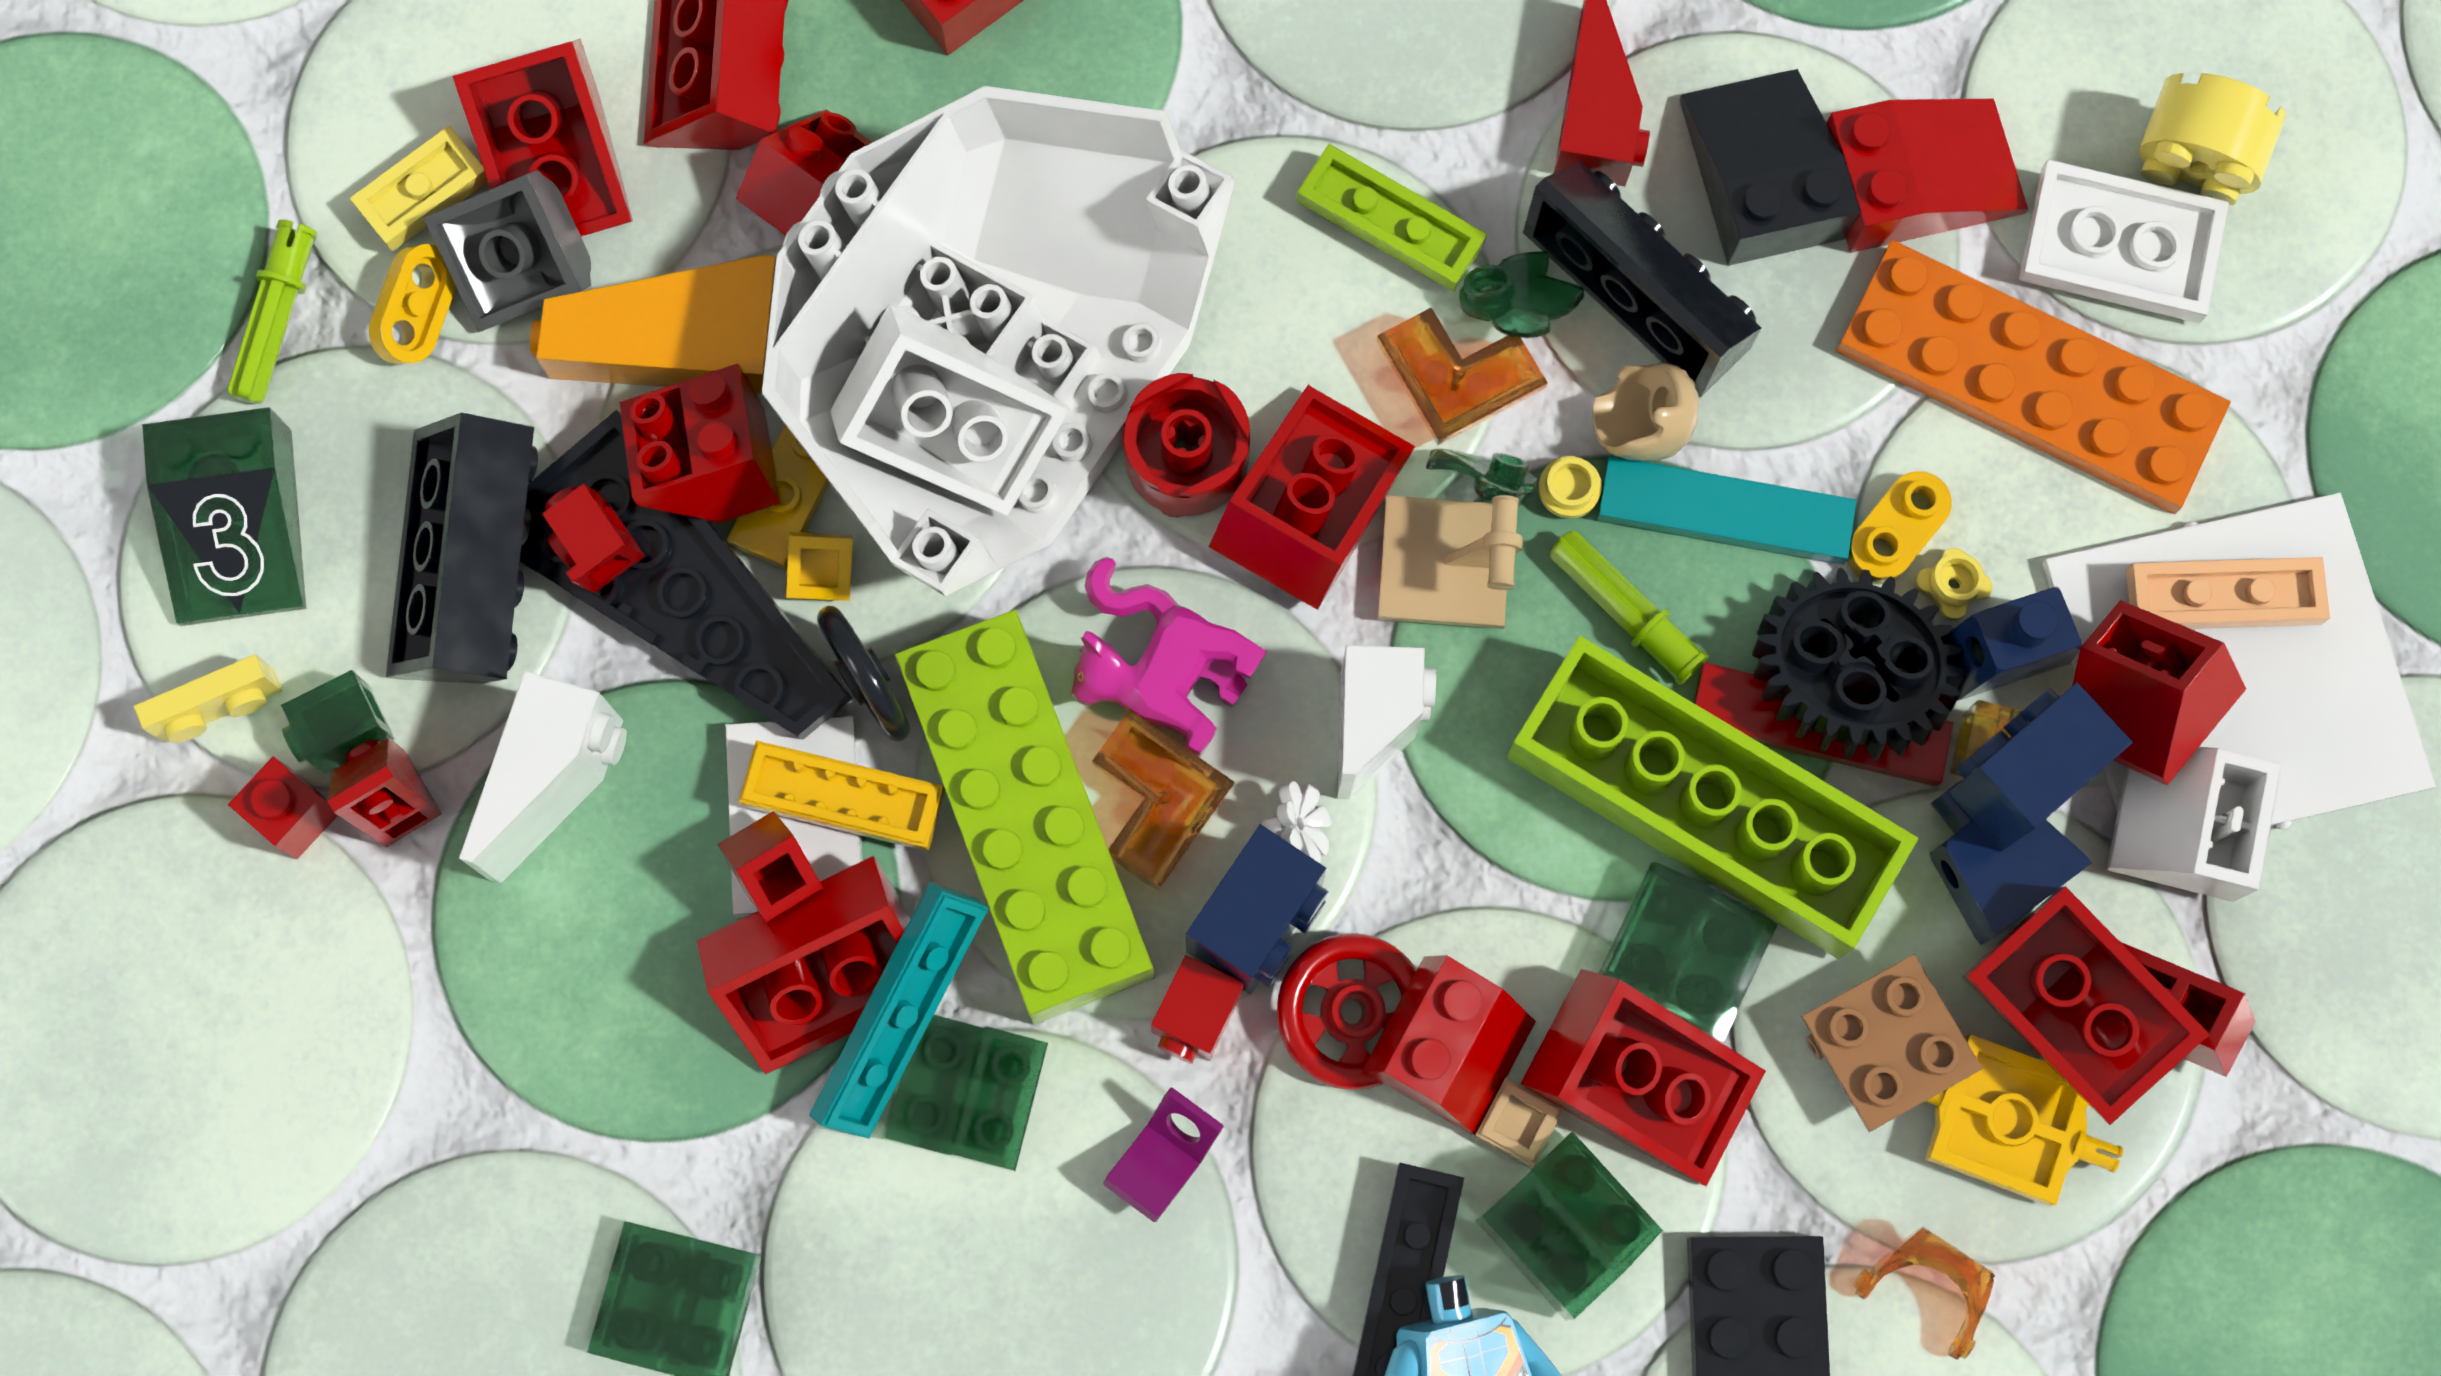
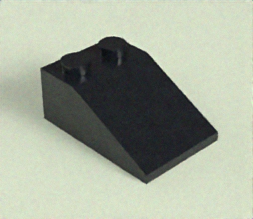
(1769, 167)

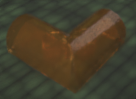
(1456, 391)
(1177, 794)

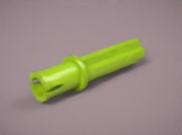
(271, 311)
(1628, 606)

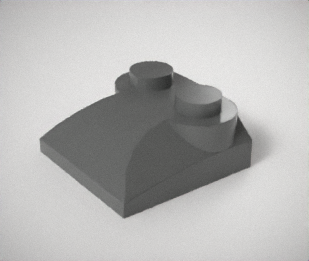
(511, 249)

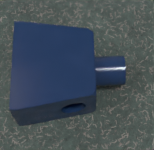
(2016, 641)
(1997, 885)

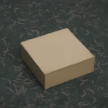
(1519, 1123)

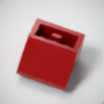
(793, 166)
(700, 448)
(2158, 686)

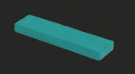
(1727, 510)
(899, 1011)

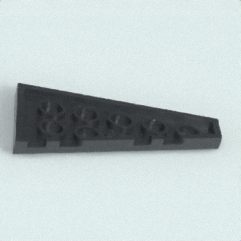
(687, 593)

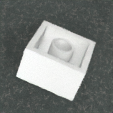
(1379, 709)

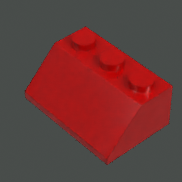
(714, 73)
(809, 969)

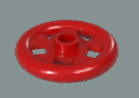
(1319, 968)

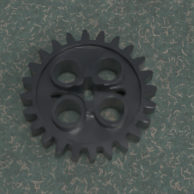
(1857, 663)

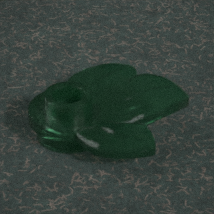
(1518, 295)
(1492, 477)

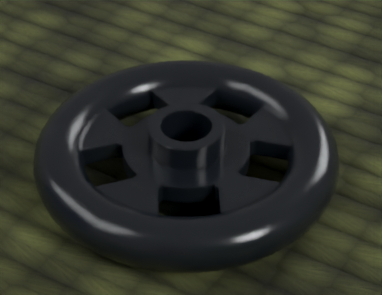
(863, 673)

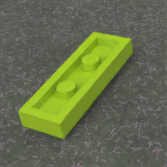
(1391, 217)

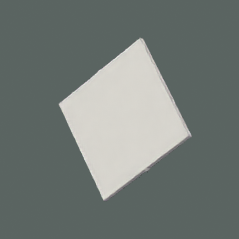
(2314, 694)

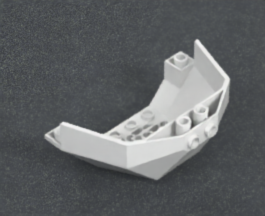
(1033, 232)

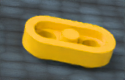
(414, 308)
(1900, 525)

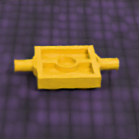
(2015, 1126)

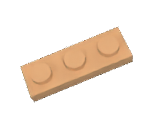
(2232, 592)

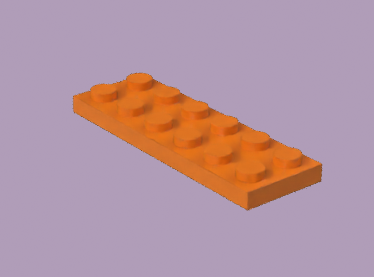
(2034, 377)

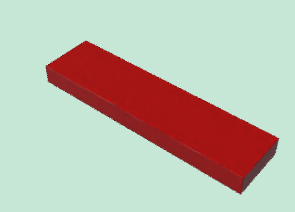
(1738, 701)

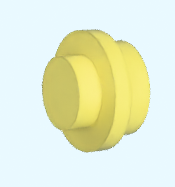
(1569, 487)

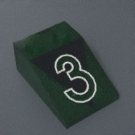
(226, 514)

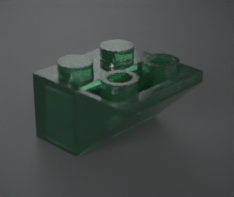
(1569, 1227)

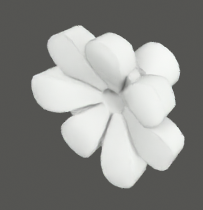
(1300, 821)

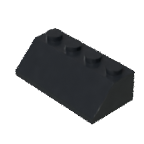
(1639, 275)
(462, 551)

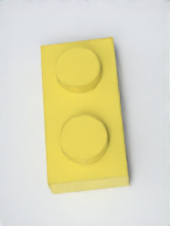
(419, 185)
(188, 708)

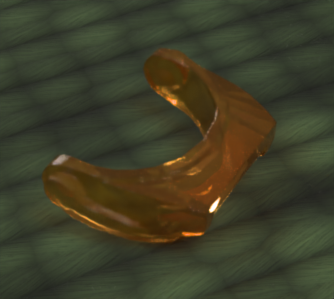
(1932, 1251)

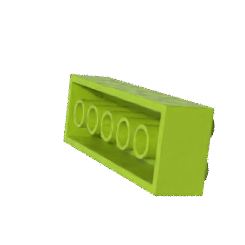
(1712, 798)
(1025, 817)

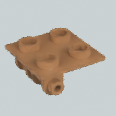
(1890, 1043)

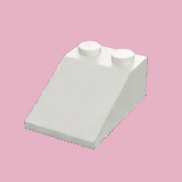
(945, 412)
(542, 770)

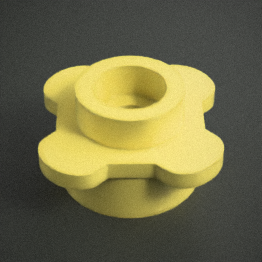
(1966, 571)

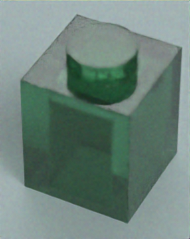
(333, 721)

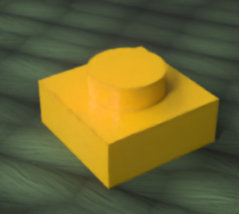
(819, 566)

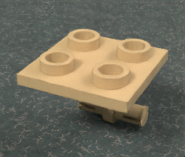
(1448, 560)

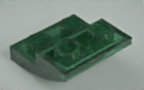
(1689, 948)
(967, 1093)
(674, 1303)

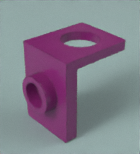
(1163, 1157)

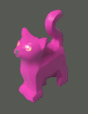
(1177, 656)

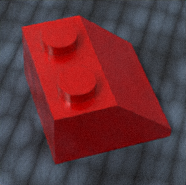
(1451, 1041)

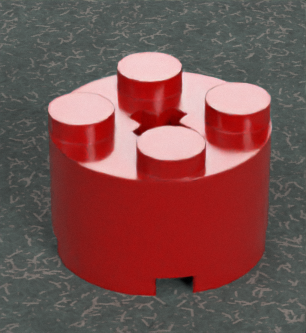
(1201, 414)

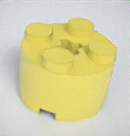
(2210, 136)

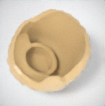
(1647, 412)

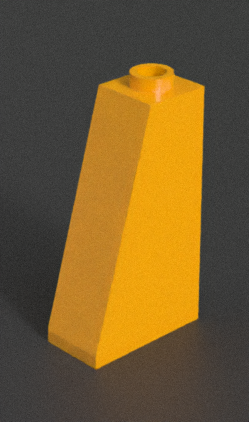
(661, 327)

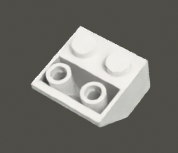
(2201, 828)

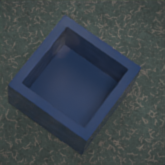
(2050, 756)
(1257, 909)

